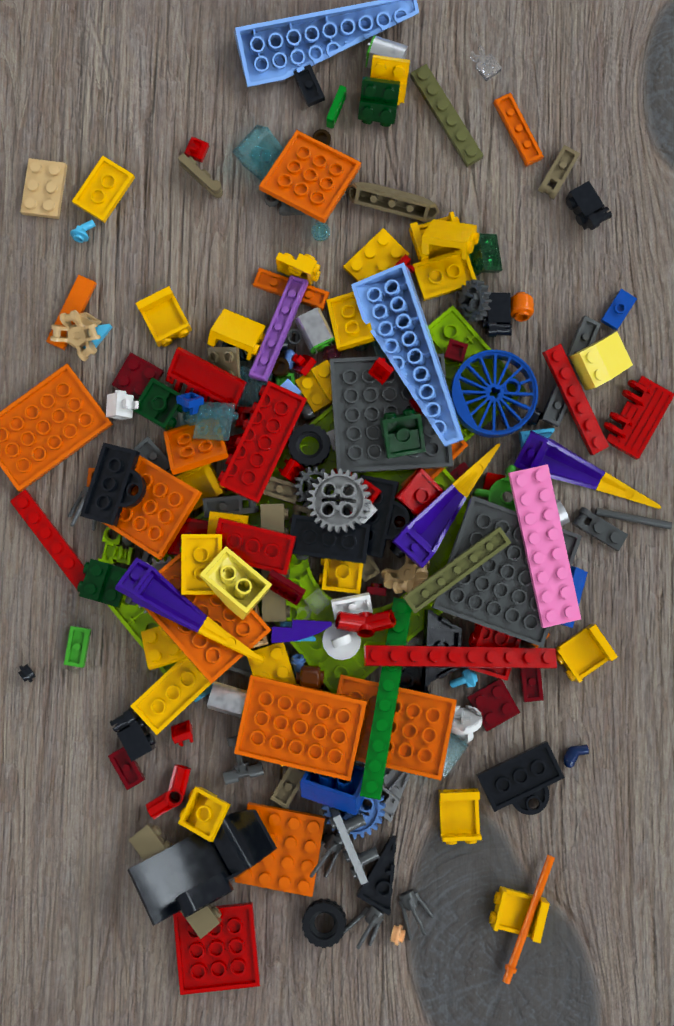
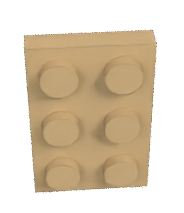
(43, 188)

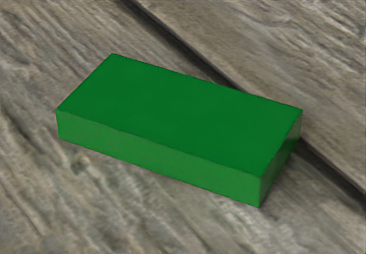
(336, 107)

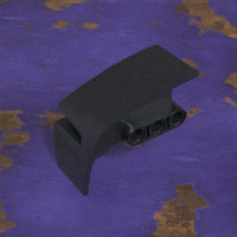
(199, 870)

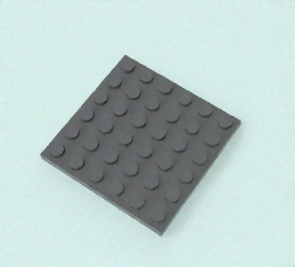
(357, 411)
(500, 589)

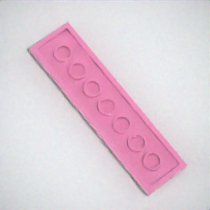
(544, 546)

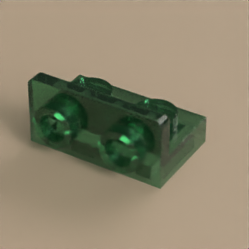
(486, 255)

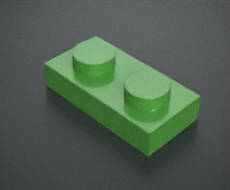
(77, 646)

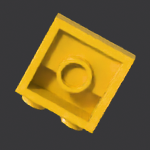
(391, 69)
(303, 267)
(316, 387)
(341, 576)
(203, 813)

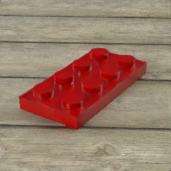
(257, 545)

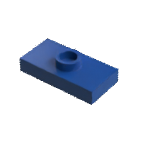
(618, 309)

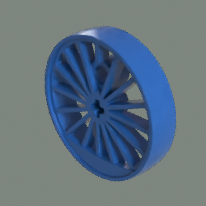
(460, 405)

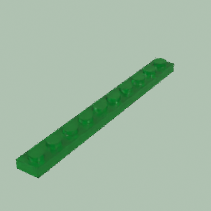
(385, 707)

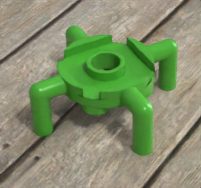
(497, 489)

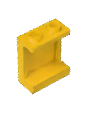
(416, 232)
(451, 235)
(164, 317)
(238, 332)
(205, 481)
(584, 653)
(459, 815)
(511, 911)

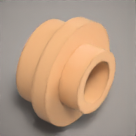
(398, 934)

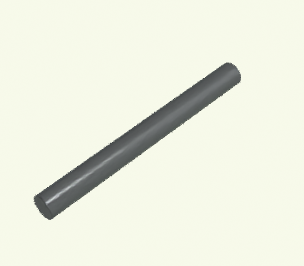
(633, 518)

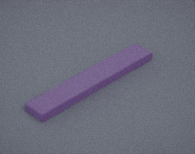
(278, 328)

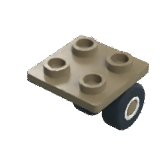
(227, 357)

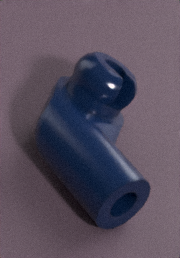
(572, 754)

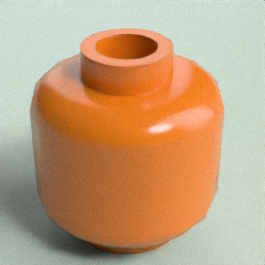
(522, 306)

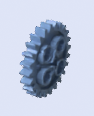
(371, 820)

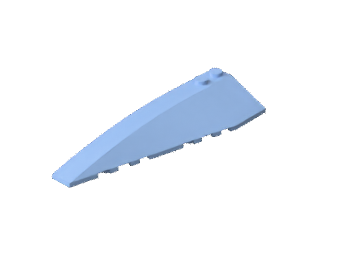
(280, 46)
(401, 330)

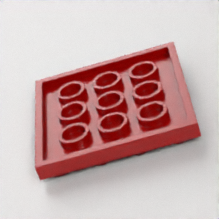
(223, 957)

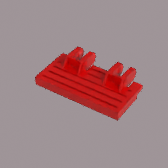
(204, 378)
(638, 419)

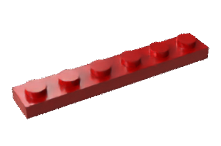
(575, 399)
(49, 537)

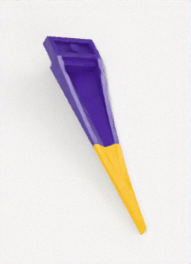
(571, 468)
(426, 531)
(158, 595)

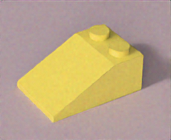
(601, 361)
(235, 582)

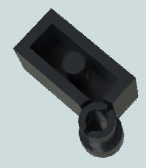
(587, 206)
(499, 316)
(133, 734)

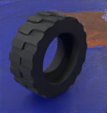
(309, 431)
(324, 939)

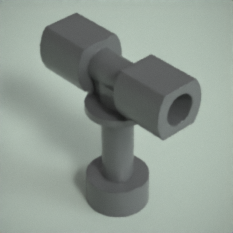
(242, 768)

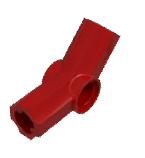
(365, 622)
(177, 784)

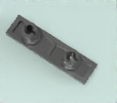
(358, 859)

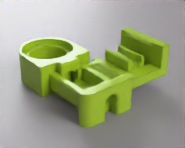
(115, 552)

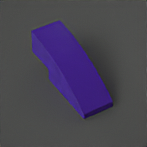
(300, 630)

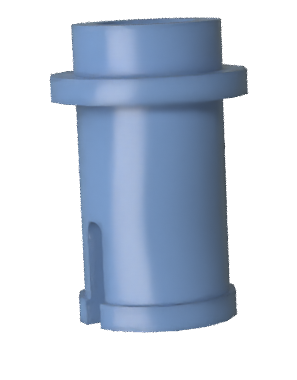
(297, 661)

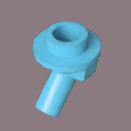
(79, 234)
(468, 677)

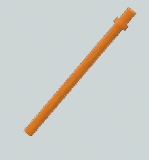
(511, 966)

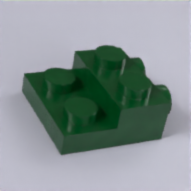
(378, 101)
(159, 405)
(402, 433)
(101, 583)

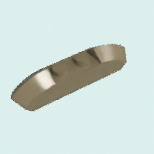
(392, 201)

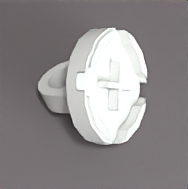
(340, 643)
(466, 722)

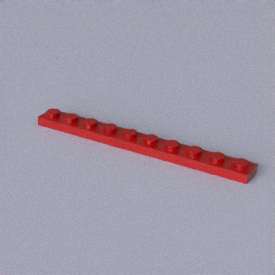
(459, 657)

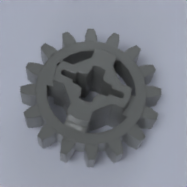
(474, 300)
(307, 481)

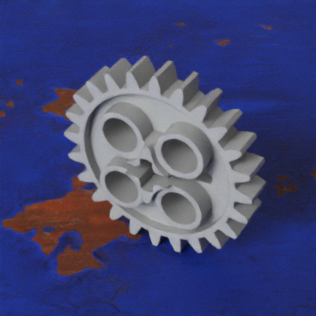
(340, 483)

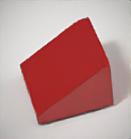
(491, 478)

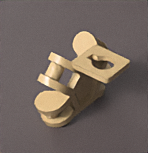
(78, 334)
(408, 576)

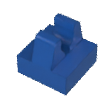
(190, 402)

